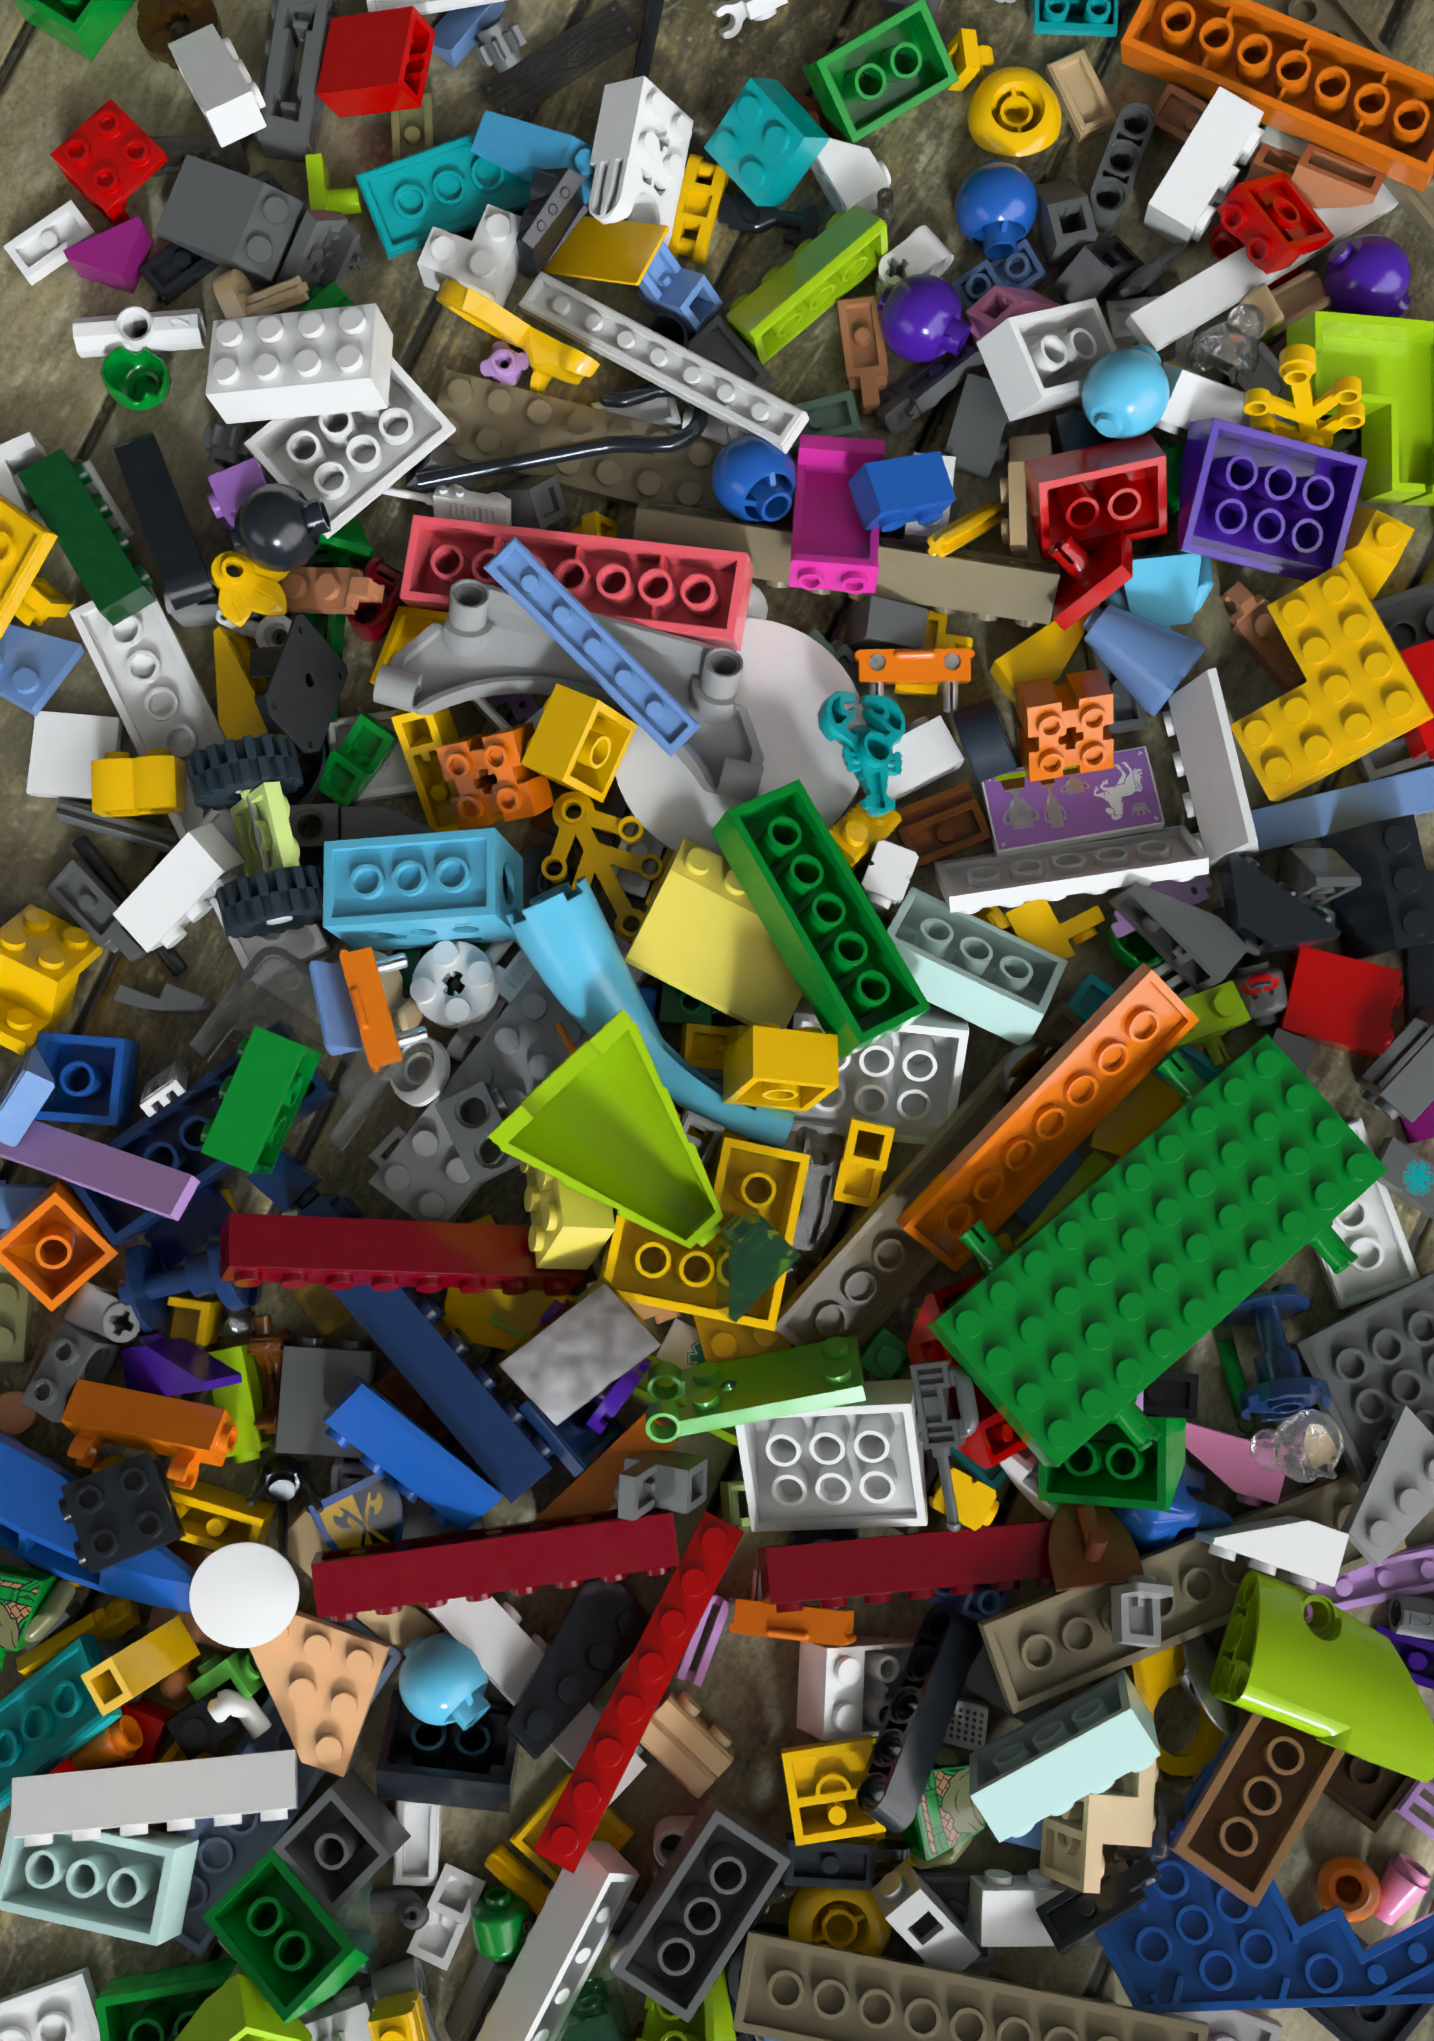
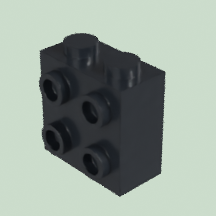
(121, 1512)

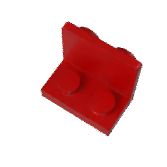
(108, 160)

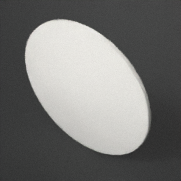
(244, 1594)

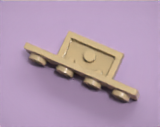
(1019, 528)

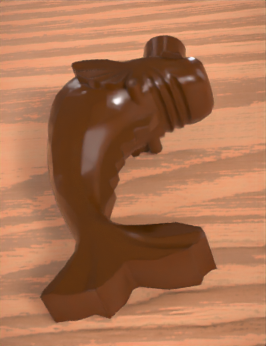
(268, 1349)

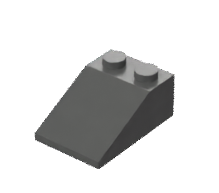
(231, 219)

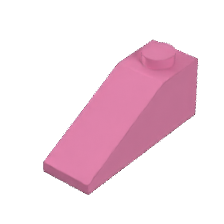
(1230, 1462)

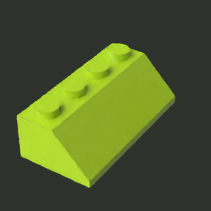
(809, 282)

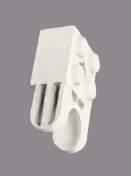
(638, 155)

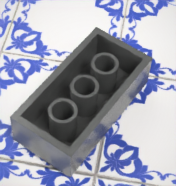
(698, 1908)

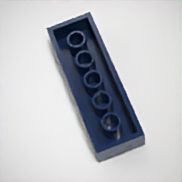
(174, 1141)

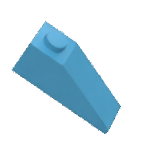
(530, 147)

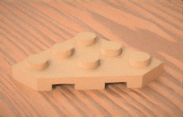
(322, 1686)

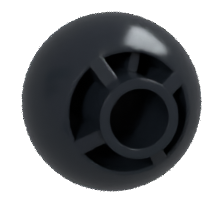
(279, 527)

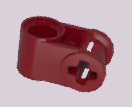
(392, 580)

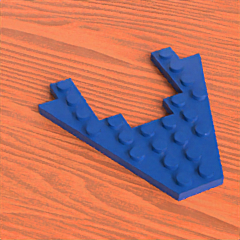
(1212, 1952)

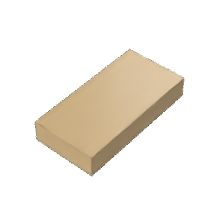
(1081, 95)

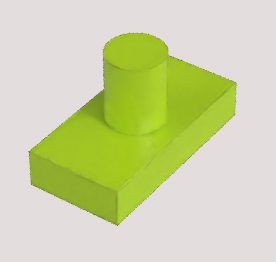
(322, 196)

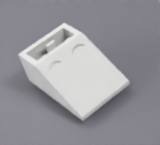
(849, 1686)

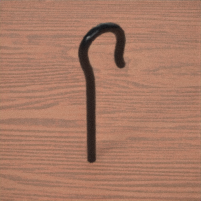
(579, 449)

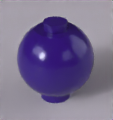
(1368, 277)
(923, 318)

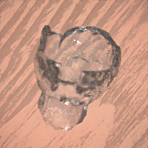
(1229, 344)
(1300, 1447)

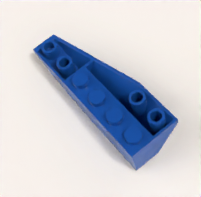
(39, 1535)

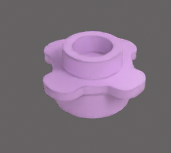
(500, 354)

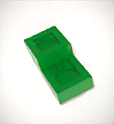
(357, 760)

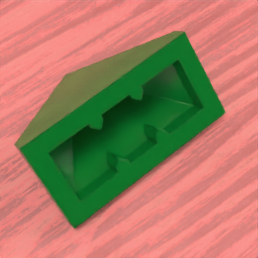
(349, 541)

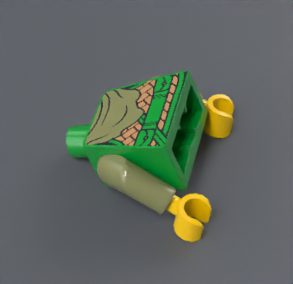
(29, 1605)
(945, 1814)

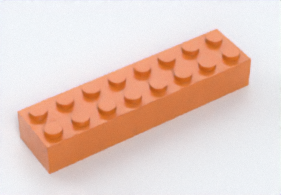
(1294, 74)

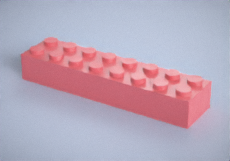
(641, 582)

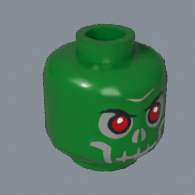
(500, 1924)

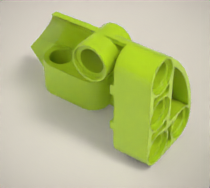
(1322, 1676)

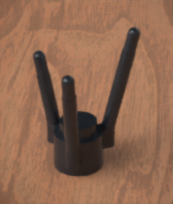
(281, 1481)

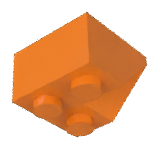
(55, 1246)

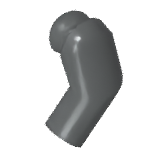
(403, 1903)

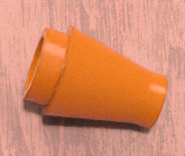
(110, 1746)

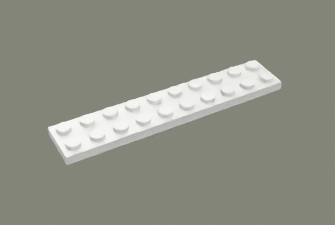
(169, 710)

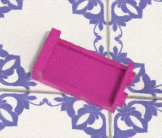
(827, 534)

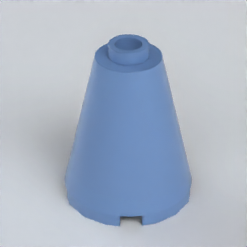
(1141, 654)

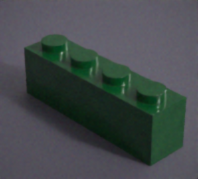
(87, 537)

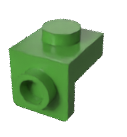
(237, 1666)

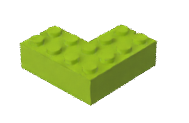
(1398, 394)

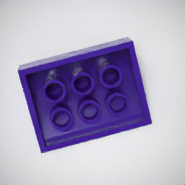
(1265, 499)

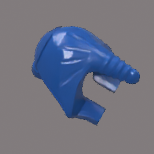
(1160, 1528)

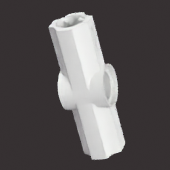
(165, 331)

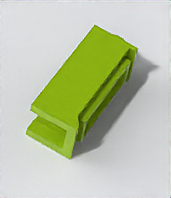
(243, 1403)

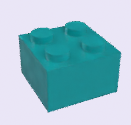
(766, 142)

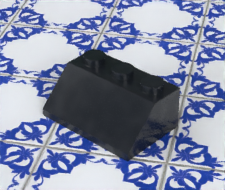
(1394, 901)
(446, 1763)

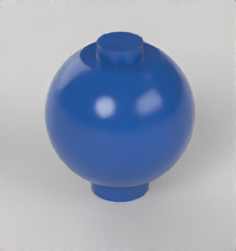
(996, 207)
(753, 479)

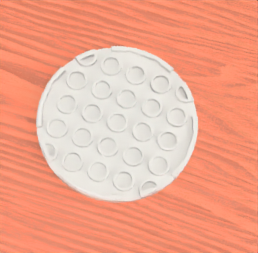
(783, 689)

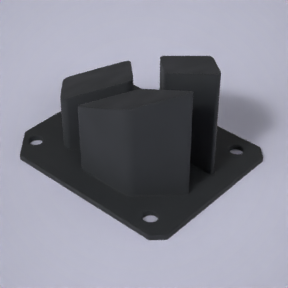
(301, 685)

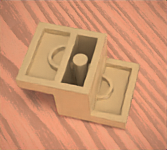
(1116, 1817)

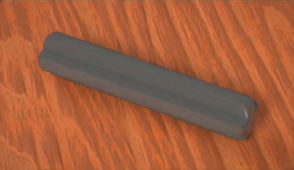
(118, 827)

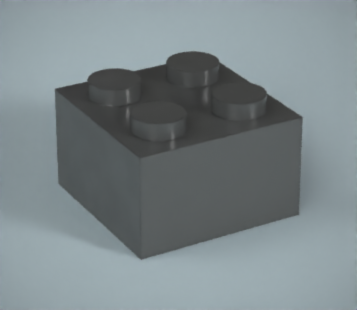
(341, 1842)

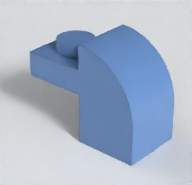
(678, 291)

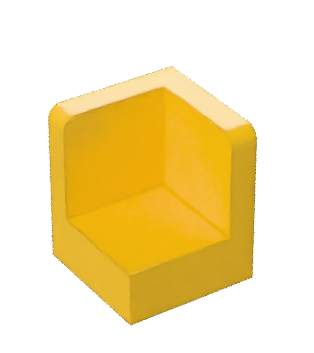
(195, 1318)

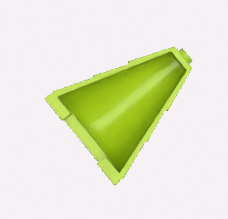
(616, 1136)

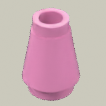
(1401, 1887)

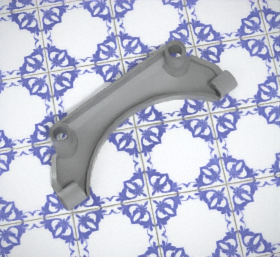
(500, 650)

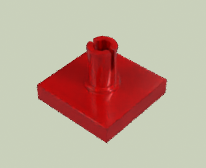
(1089, 577)

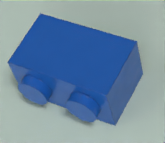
(902, 491)

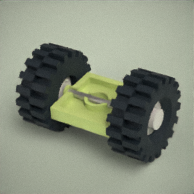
(253, 782)

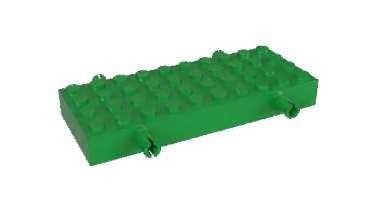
(1156, 1251)

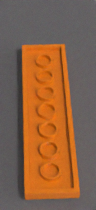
(1050, 1116)

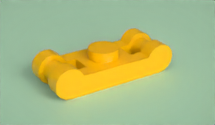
(698, 208)

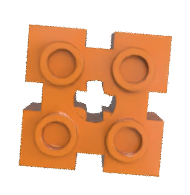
(1065, 725)
(492, 779)

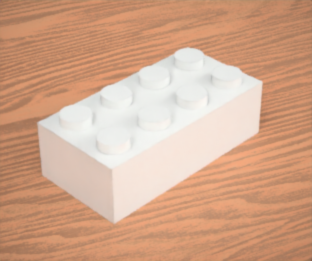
(300, 364)

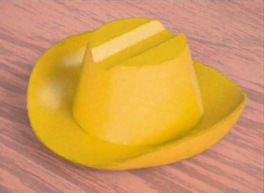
(1014, 113)
(839, 1919)

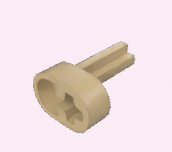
(240, 300)

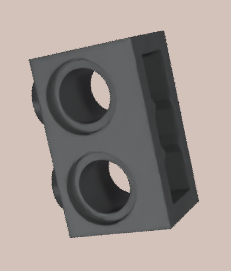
(471, 1138)
(70, 1357)

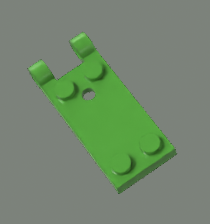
(755, 1387)

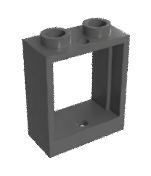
(1404, 1075)

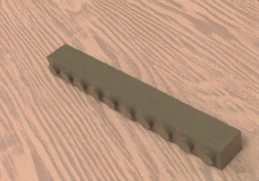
(960, 581)

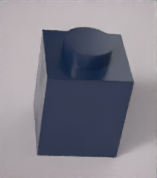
(290, 1184)

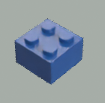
(91, 1079)

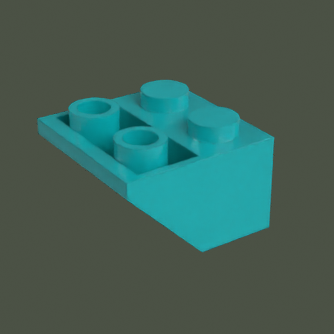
(1074, 17)

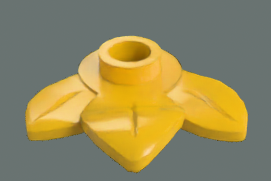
(251, 591)

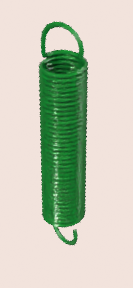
(1232, 1372)

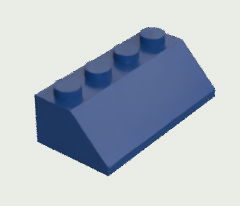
(410, 1455)

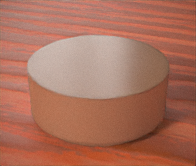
(15, 1415)

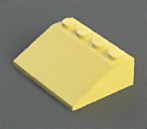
(712, 942)

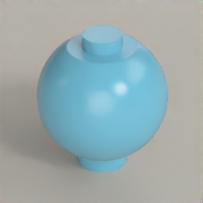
(1126, 392)
(443, 1681)

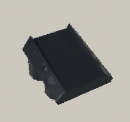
(551, 216)

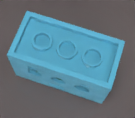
(421, 889)

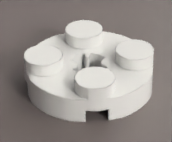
(434, 971)

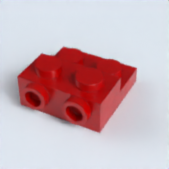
(1273, 222)

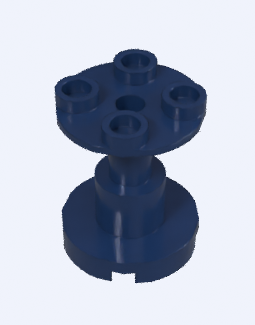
(149, 1285)
(1279, 1375)

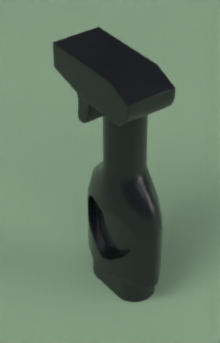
(743, 215)

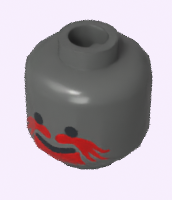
(1261, 991)

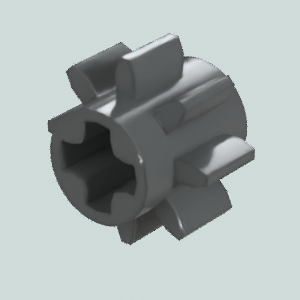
(500, 45)
(226, 444)

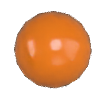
(1349, 1884)

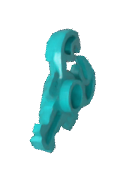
(866, 749)

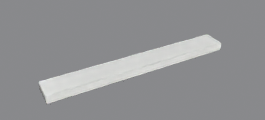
(1234, 277)
(663, 362)

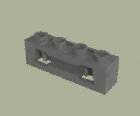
(288, 132)

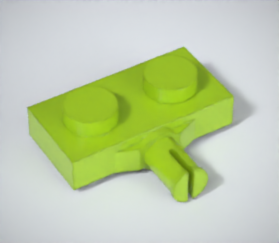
(1217, 1012)

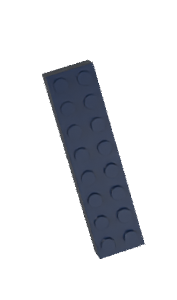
(447, 1373)

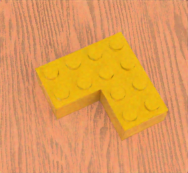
(1353, 694)
(682, 1279)

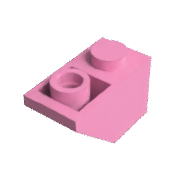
(1001, 304)

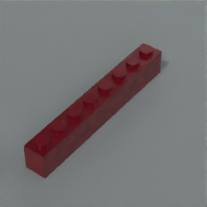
(384, 1255)
(491, 1561)
(905, 1563)

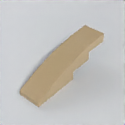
(395, 1628)

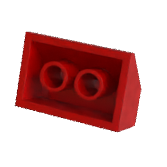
(1098, 493)

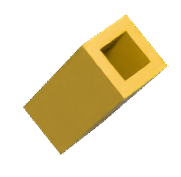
(140, 1665)

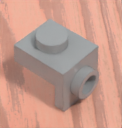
(1137, 1611)

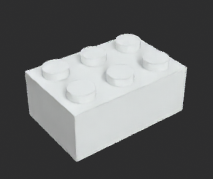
(1204, 169)
(1045, 356)

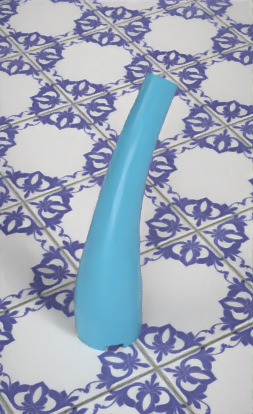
(587, 974)

